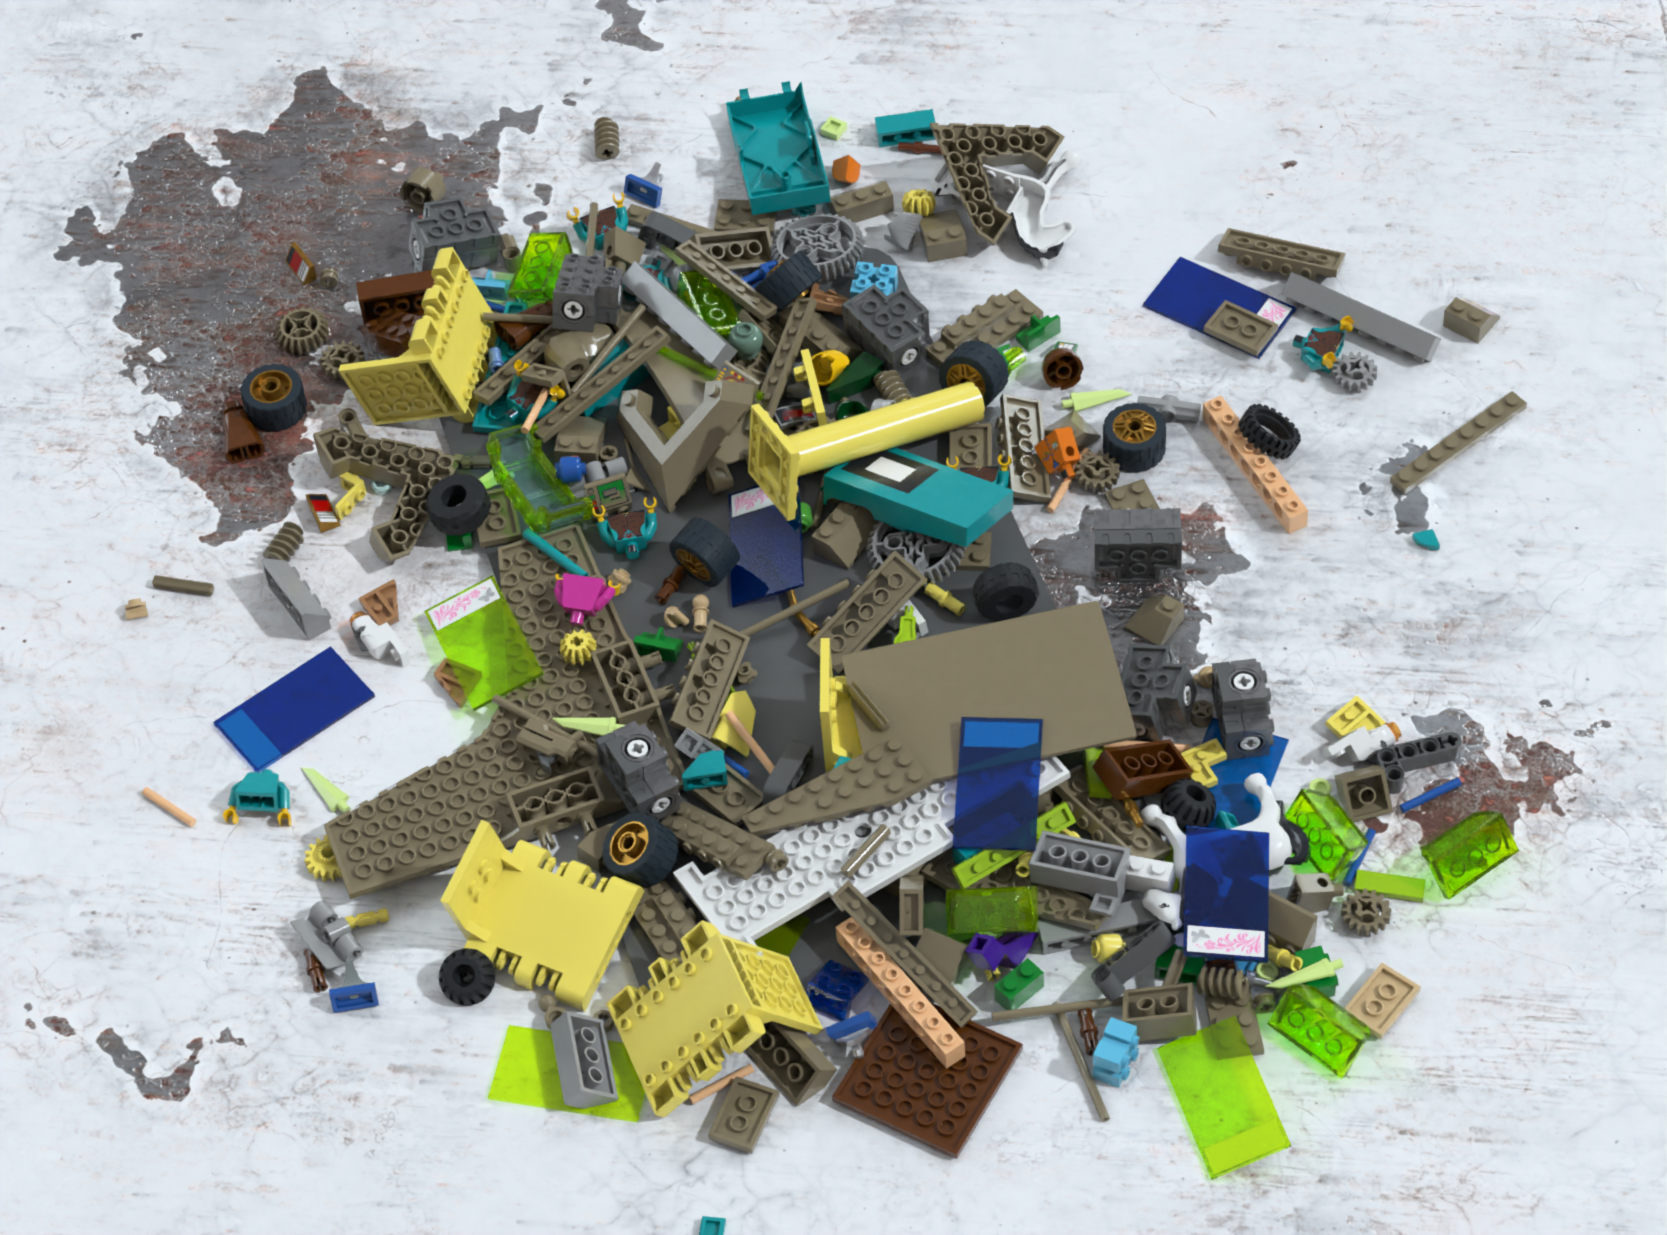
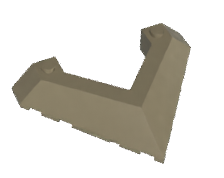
(971, 146)
(679, 460)
(394, 464)

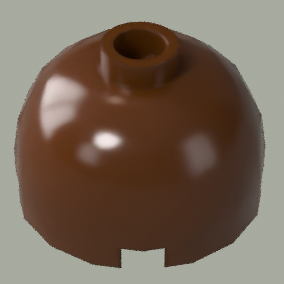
(1062, 368)

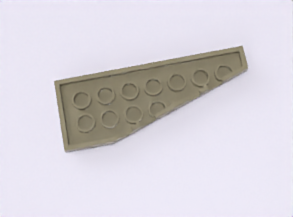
(867, 781)
(1053, 902)

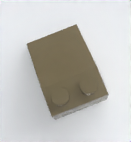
(943, 236)
(581, 438)

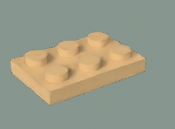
(1382, 999)

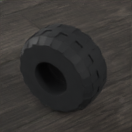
(461, 518)
(1005, 591)

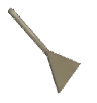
(633, 477)

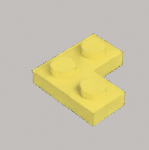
(1201, 758)

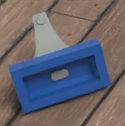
(353, 992)

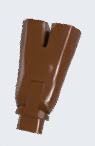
(520, 333)
(239, 433)

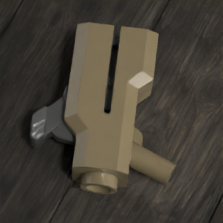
(547, 744)

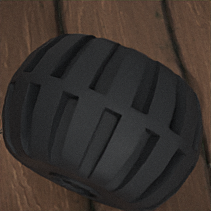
(1189, 803)
(457, 966)

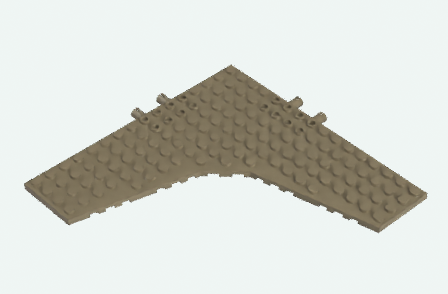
(436, 810)

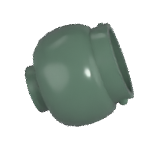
(746, 340)

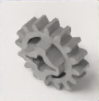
(1354, 372)

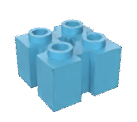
(867, 275)
(1115, 1052)

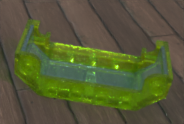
(532, 480)

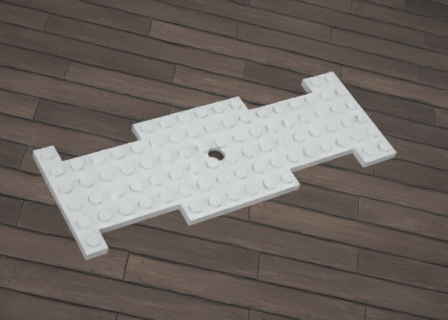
(819, 851)

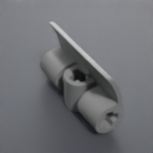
(597, 471)
(328, 936)

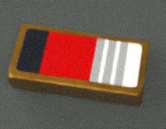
(300, 264)
(322, 511)

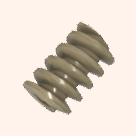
(606, 138)
(891, 386)
(285, 542)
(1222, 984)

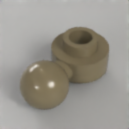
(547, 1004)

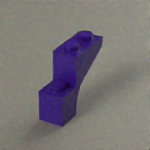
(1004, 951)

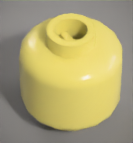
(1106, 946)

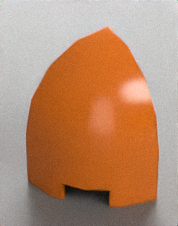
(846, 170)

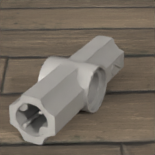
(1172, 408)

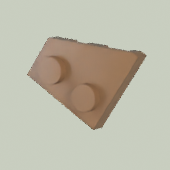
(827, 301)
(382, 604)
(447, 679)

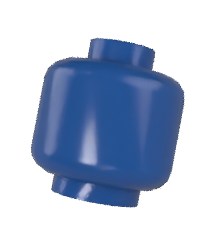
(570, 469)

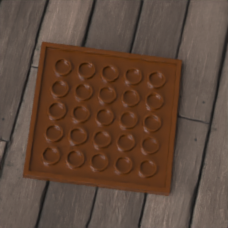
(913, 1091)

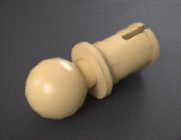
(700, 613)

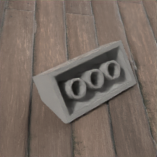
(296, 597)
(1079, 864)
(583, 1060)

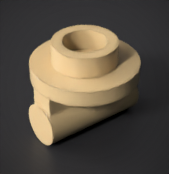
(620, 576)
(136, 609)
(674, 617)
(1204, 677)

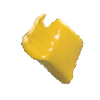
(829, 366)

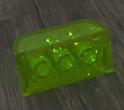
(539, 266)
(707, 302)
(1330, 832)
(1469, 851)
(992, 910)
(1320, 1027)

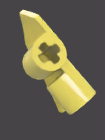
(724, 733)

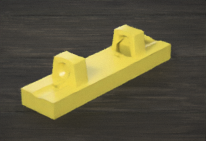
(807, 373)

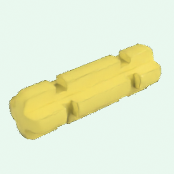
(368, 918)

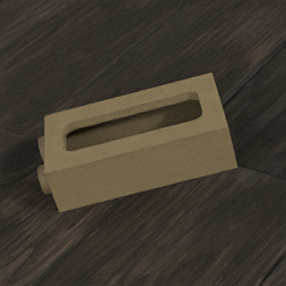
(911, 905)

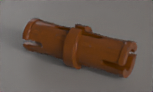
(670, 584)
(315, 971)
(1088, 1030)

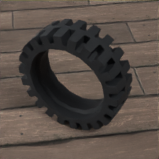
(1260, 415)

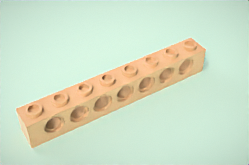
(1255, 466)
(901, 992)

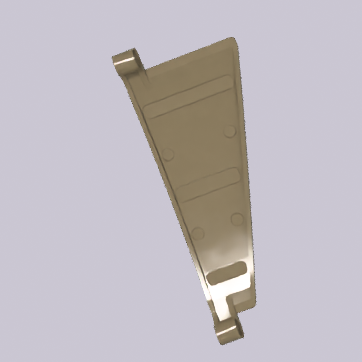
(685, 393)

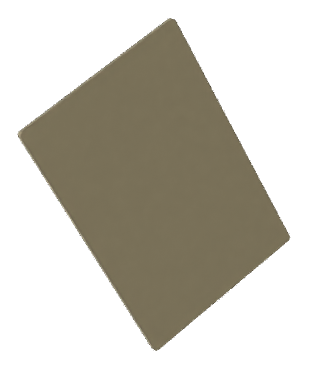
(1022, 667)

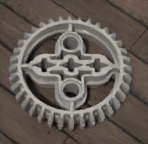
(820, 241)
(919, 552)

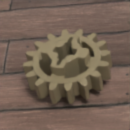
(340, 355)
(1097, 471)
(1366, 912)

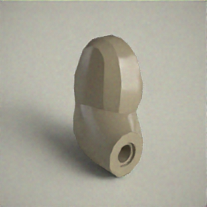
(576, 350)

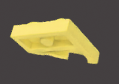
(1353, 716)

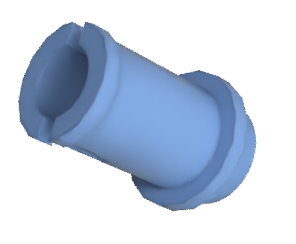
(495, 359)

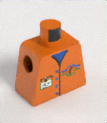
(1059, 452)

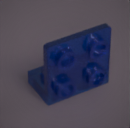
(834, 989)

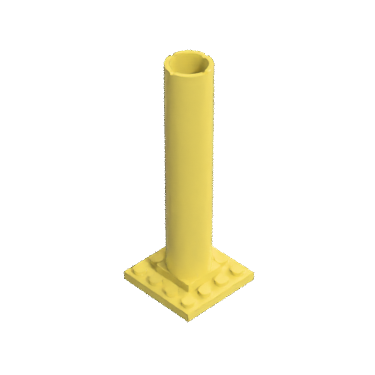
(780, 459)

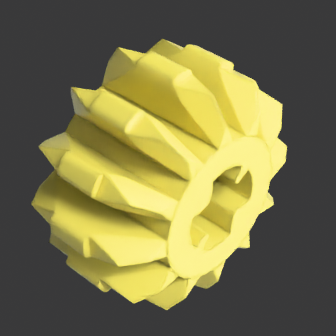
(919, 202)
(577, 647)

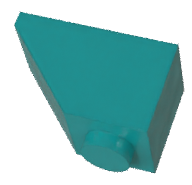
(706, 771)

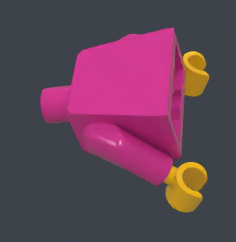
(583, 595)

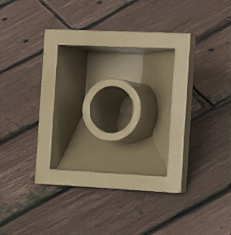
(1082, 431)
(1156, 619)

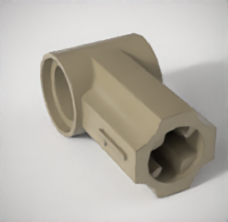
(510, 252)
(349, 421)

